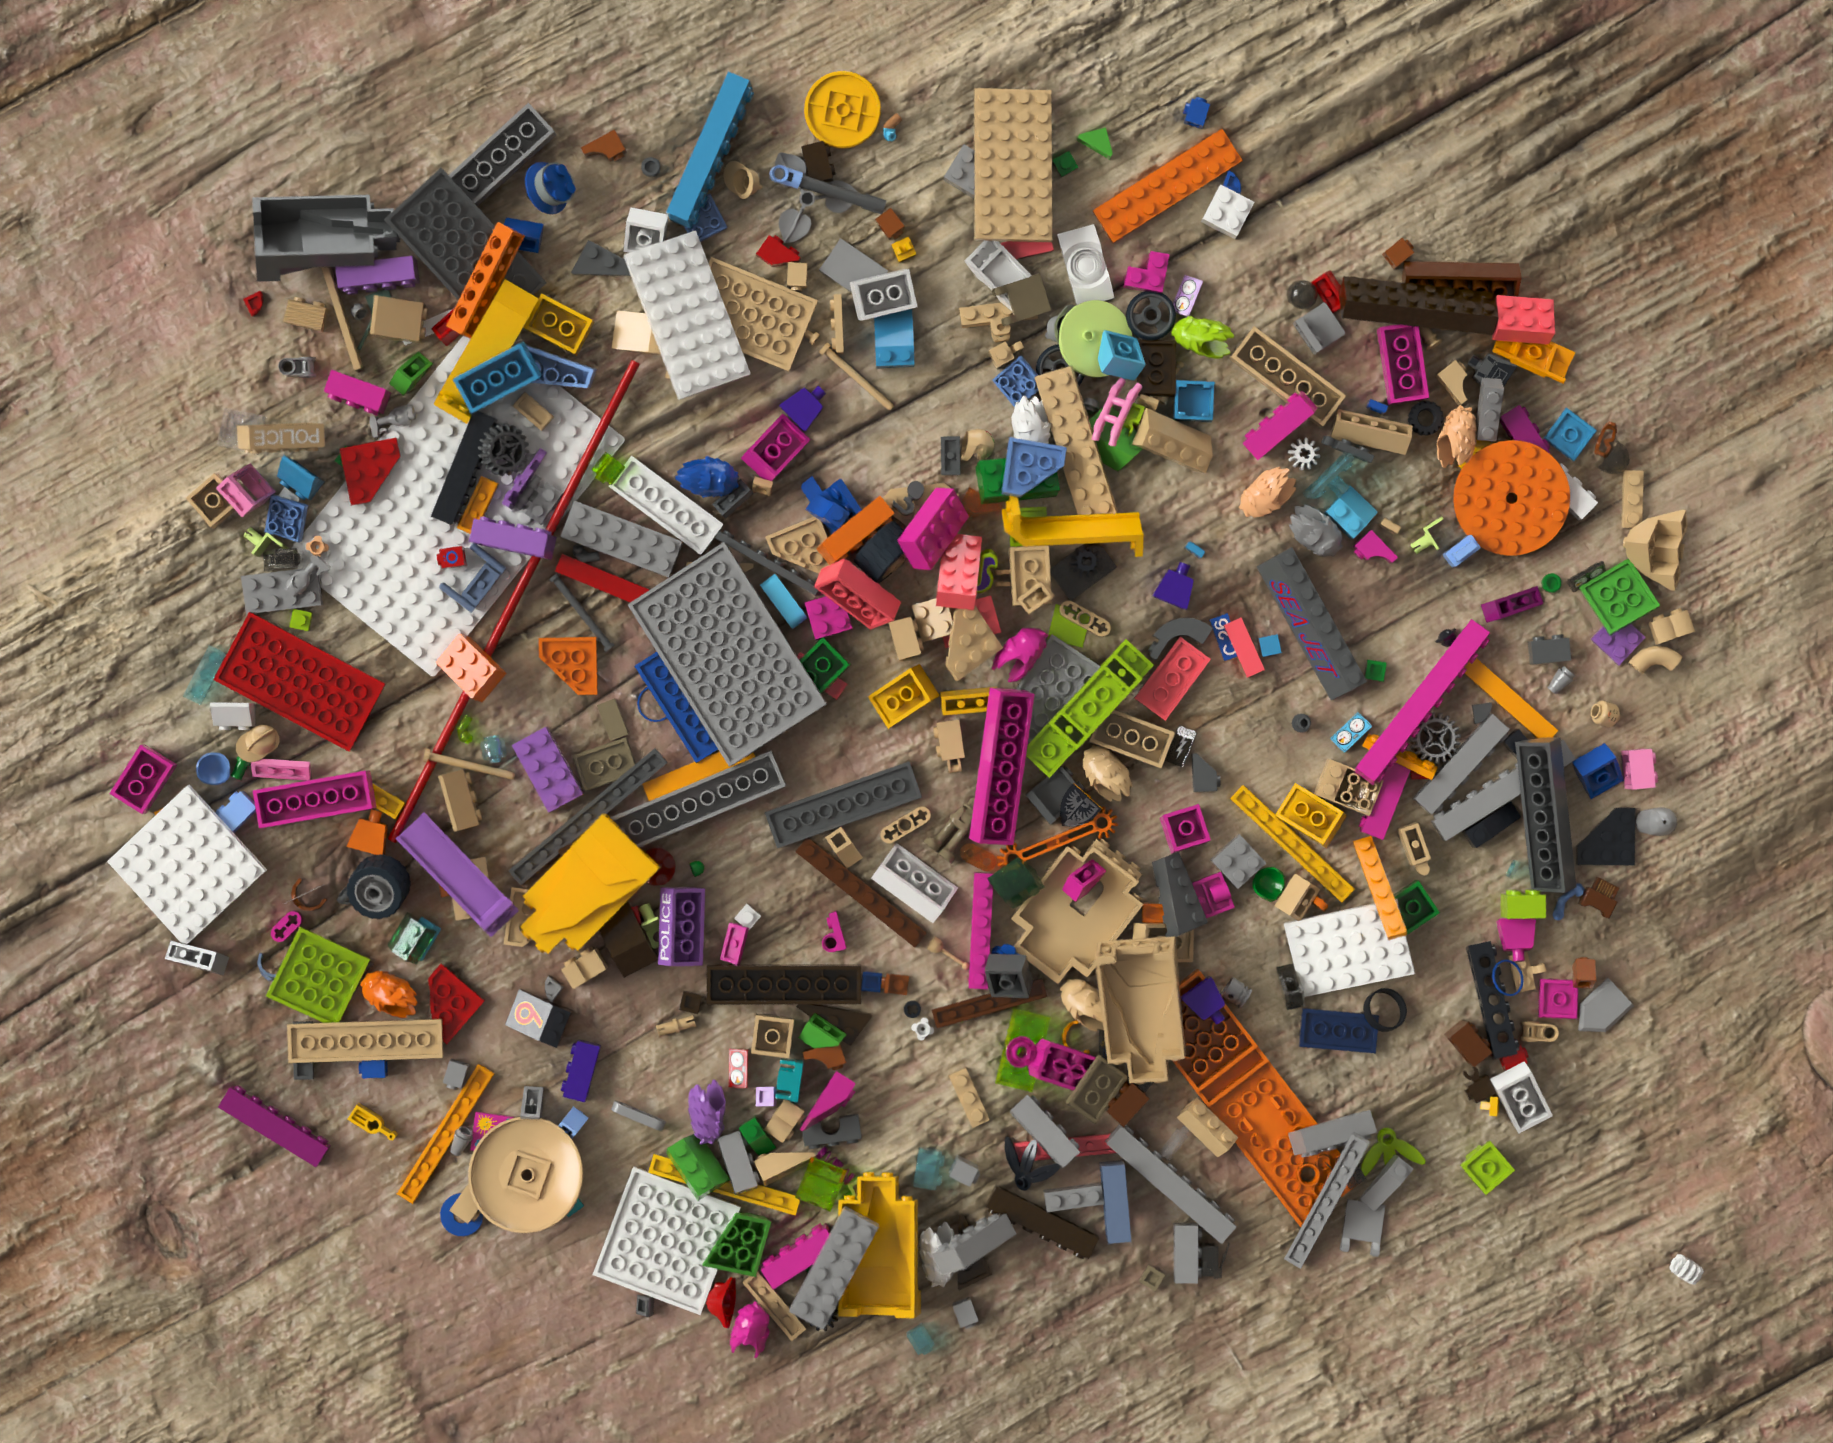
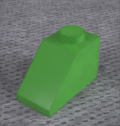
(410, 373)
(821, 1033)

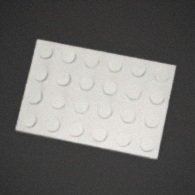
(1346, 950)

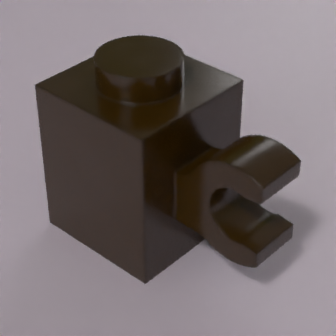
(1479, 1087)

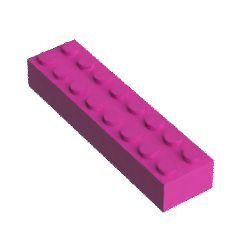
(1001, 766)

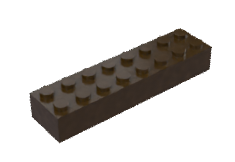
(1418, 305)
(783, 984)

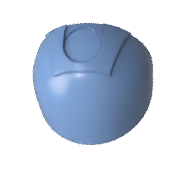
(213, 768)

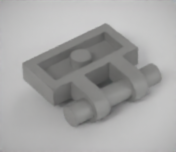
(542, 504)

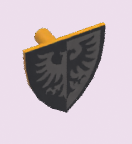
(1077, 807)

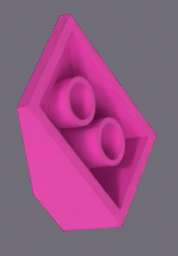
(775, 448)
(834, 1095)

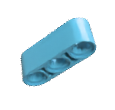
(783, 601)

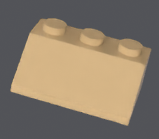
(460, 800)

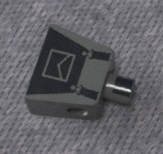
(1491, 367)

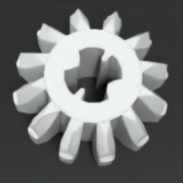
(1301, 460)
(1686, 1269)

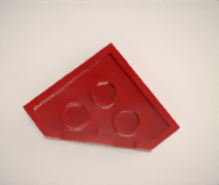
(368, 467)
(451, 1001)

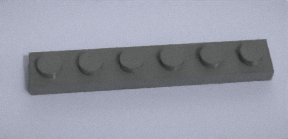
(761, 557)

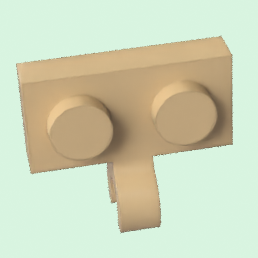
(1527, 971)

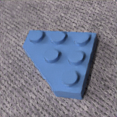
(1029, 465)

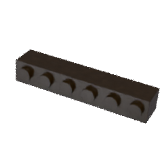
(1045, 1223)

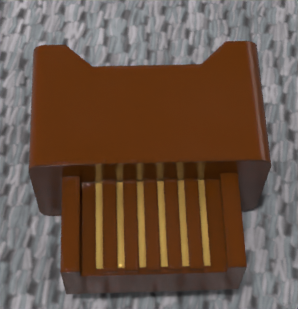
(1600, 897)

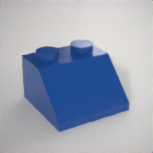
(1598, 770)

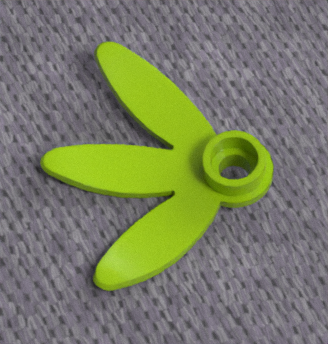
(1388, 1148)

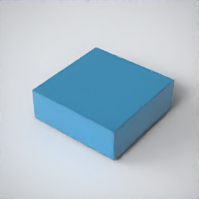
(1194, 549)
(1269, 645)

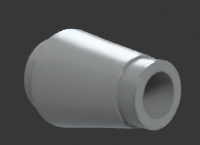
(1561, 679)
(461, 1139)

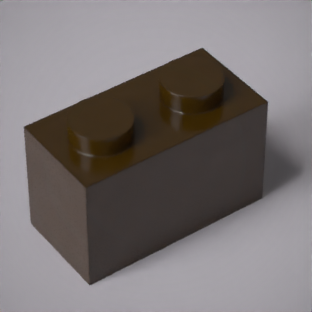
(817, 161)

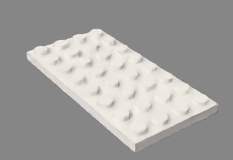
(687, 315)

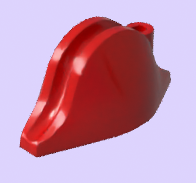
(722, 1301)

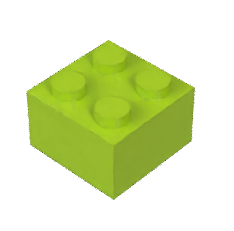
(1523, 905)

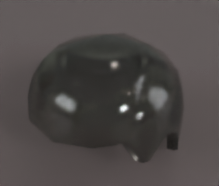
(1302, 294)

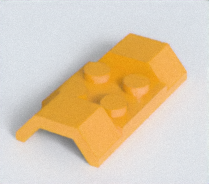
(1541, 359)

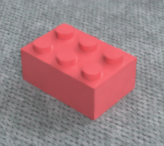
(1524, 319)

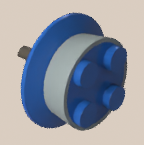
(549, 186)

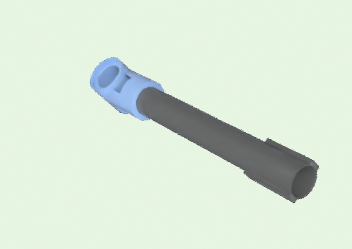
(796, 179)

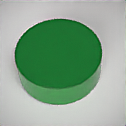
(1551, 582)

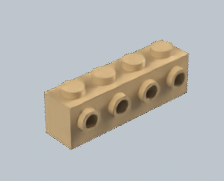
(1371, 431)

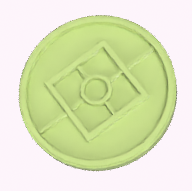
(1082, 334)

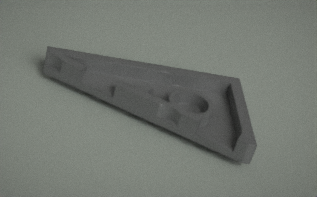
(599, 261)

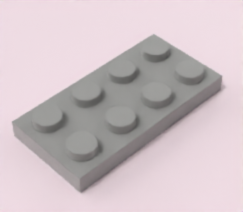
(267, 593)

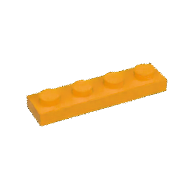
(1407, 759)

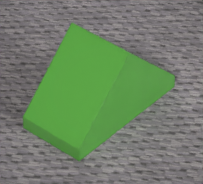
(1097, 141)

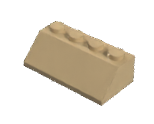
(1174, 441)

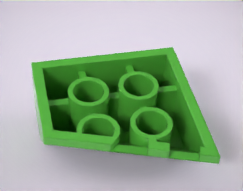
(1124, 451)
(740, 1245)

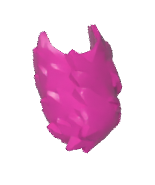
(1026, 648)
(750, 1328)

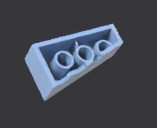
(561, 371)

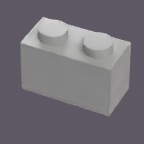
(964, 1171)

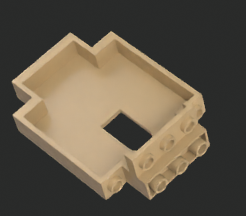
(1061, 936)

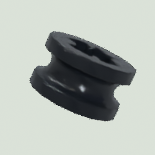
(911, 1003)

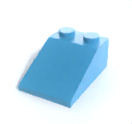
(894, 340)
(299, 478)

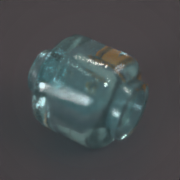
(493, 749)

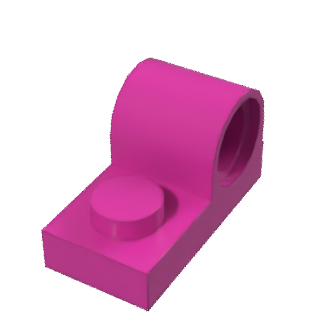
(833, 922)

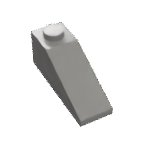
(197, 957)
(1386, 1182)

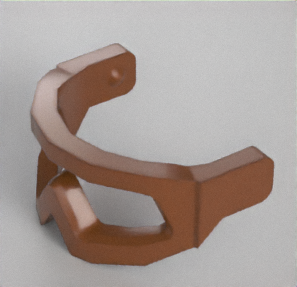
(1611, 426)
(298, 904)

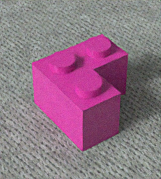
(1150, 278)

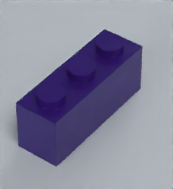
(580, 1070)

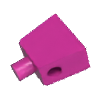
(1516, 936)

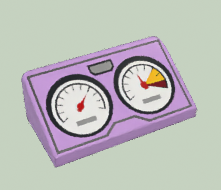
(1187, 295)

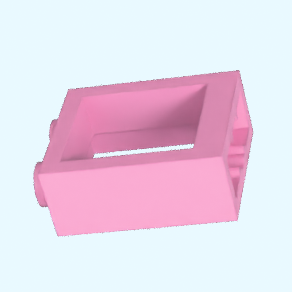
(236, 494)

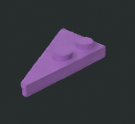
(522, 480)

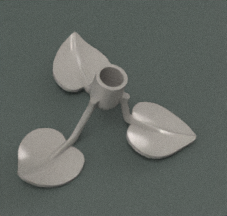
(792, 223)

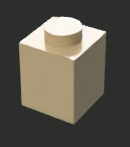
(797, 276)

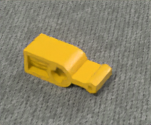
(363, 1116)

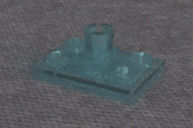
(1331, 478)

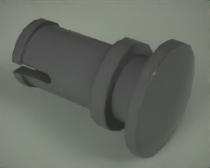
(1301, 723)

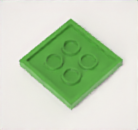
(1619, 597)

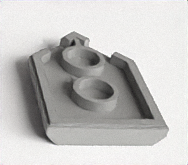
(1603, 1008)

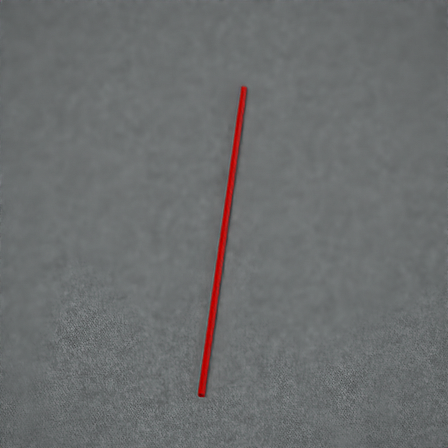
(517, 594)

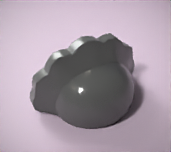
(342, 898)

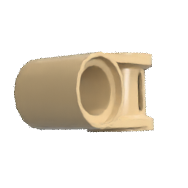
(1537, 1032)

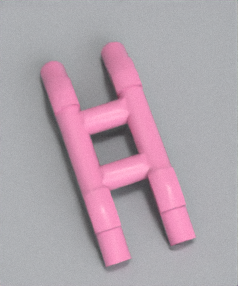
(1117, 421)

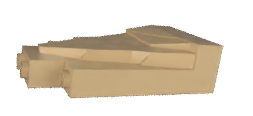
(1141, 1005)

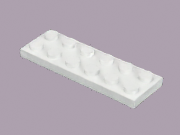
(666, 505)

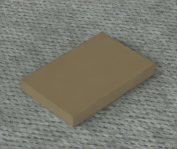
(603, 763)
(1096, 1089)

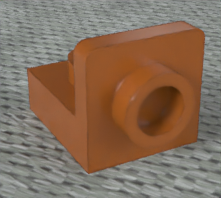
(895, 984)

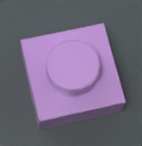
(765, 1096)

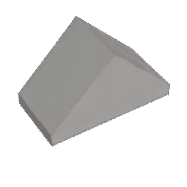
(532, 1103)

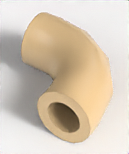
(1655, 656)

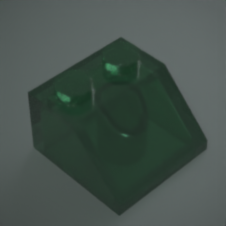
(1016, 882)
(411, 939)

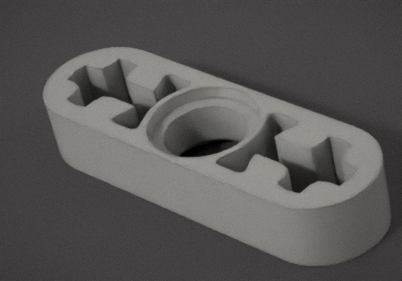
(638, 1115)

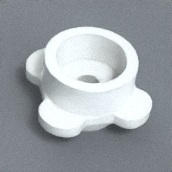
(917, 1028)

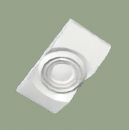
(1085, 265)
(995, 267)

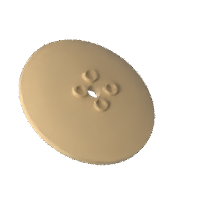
(498, 1170)

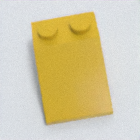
(903, 696)
(1311, 815)

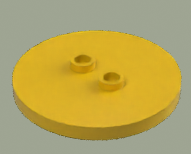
(842, 109)

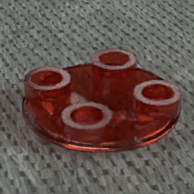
(667, 864)

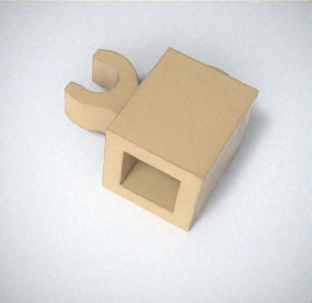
(1003, 354)

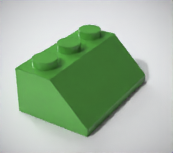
(697, 1166)

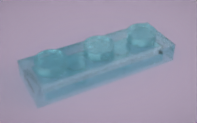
(204, 675)

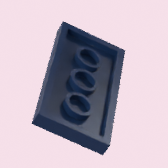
(1337, 1031)

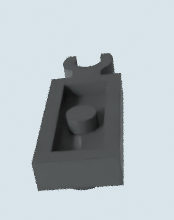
(1346, 447)

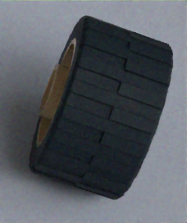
(881, 553)

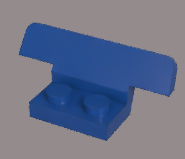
(836, 493)

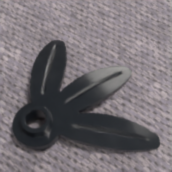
(1023, 1174)

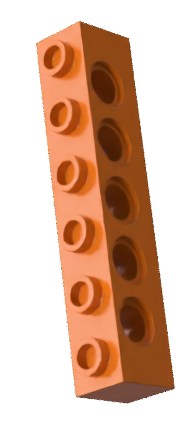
(485, 280)

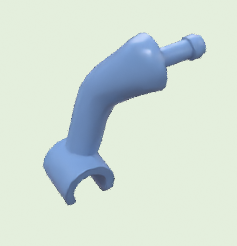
(1558, 912)

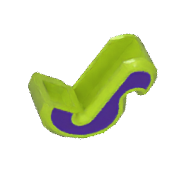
(988, 559)

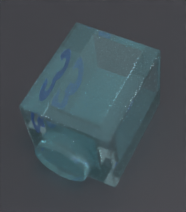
(920, 1339)

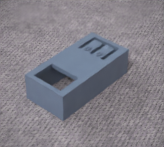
(1115, 1201)

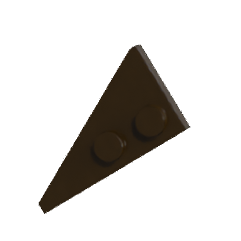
(845, 1020)
(977, 1270)

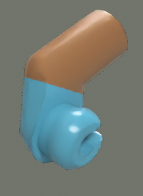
(889, 127)

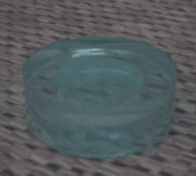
(1512, 869)

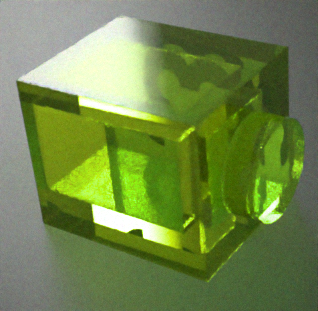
(607, 469)

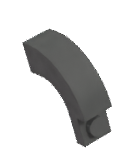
(1183, 626)

